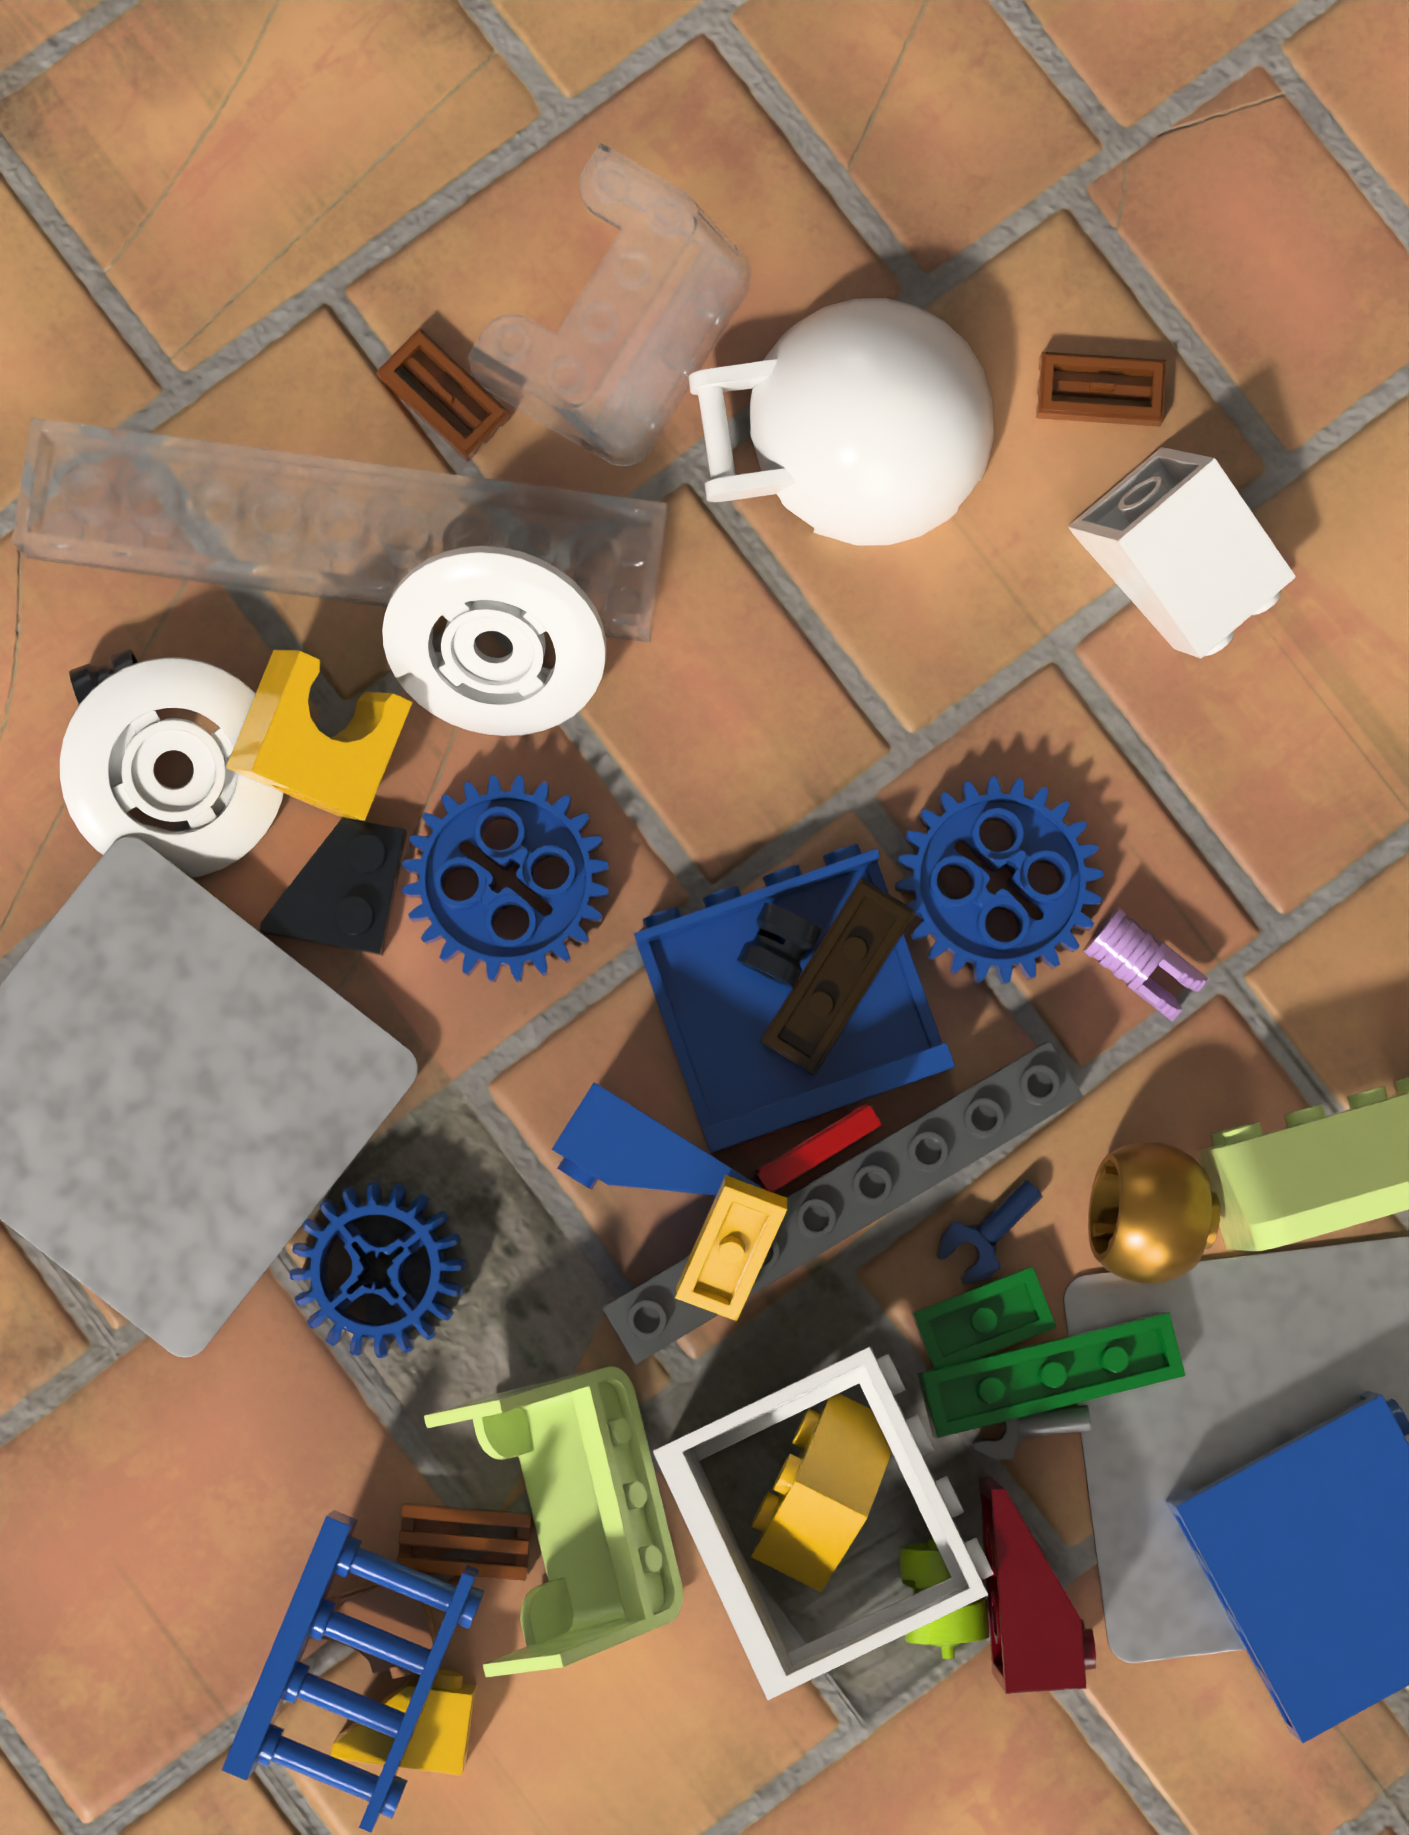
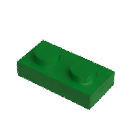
(984, 1319)

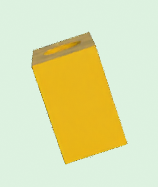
(292, 756)

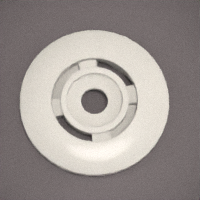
(502, 593)
(112, 756)

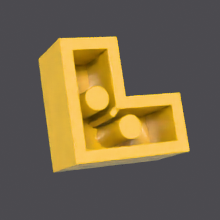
(822, 1492)

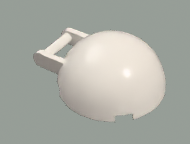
(859, 420)

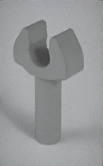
(1044, 1423)

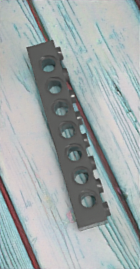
(866, 1188)

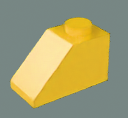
(439, 1737)

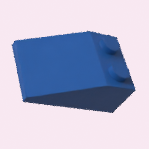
(632, 1150)

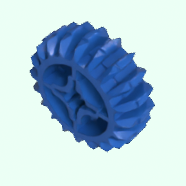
(334, 1304)

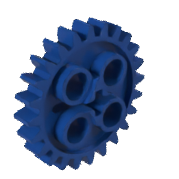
(542, 834)
(1036, 837)

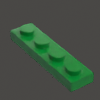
(1051, 1374)

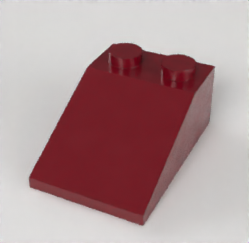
(1032, 1624)

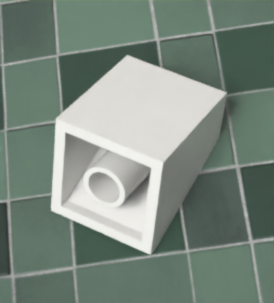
(1185, 550)

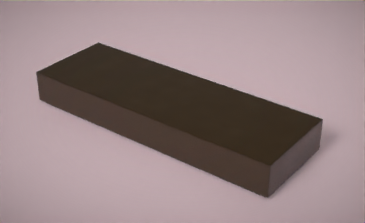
(838, 976)

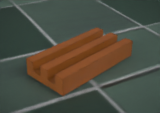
(1095, 412)
(481, 431)
(450, 1566)

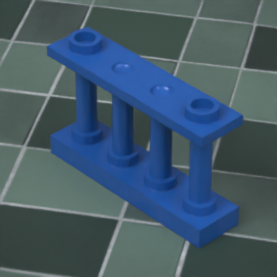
(290, 1679)

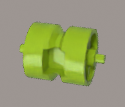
(924, 1567)

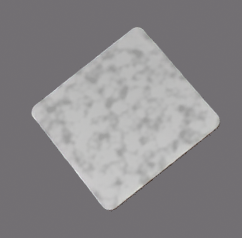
(176, 1095)
(1264, 1358)

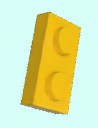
(731, 1248)

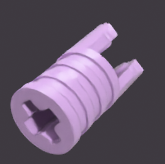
(1135, 954)

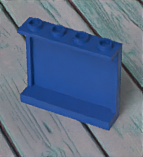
(723, 1009)
(1315, 1562)

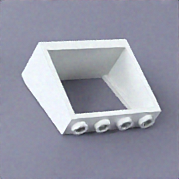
(937, 1501)

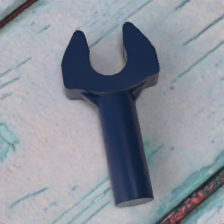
(989, 1232)

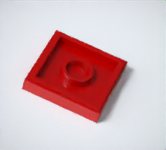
(817, 1148)

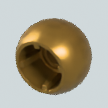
(1151, 1213)

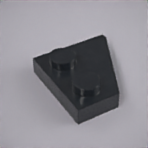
(343, 890)

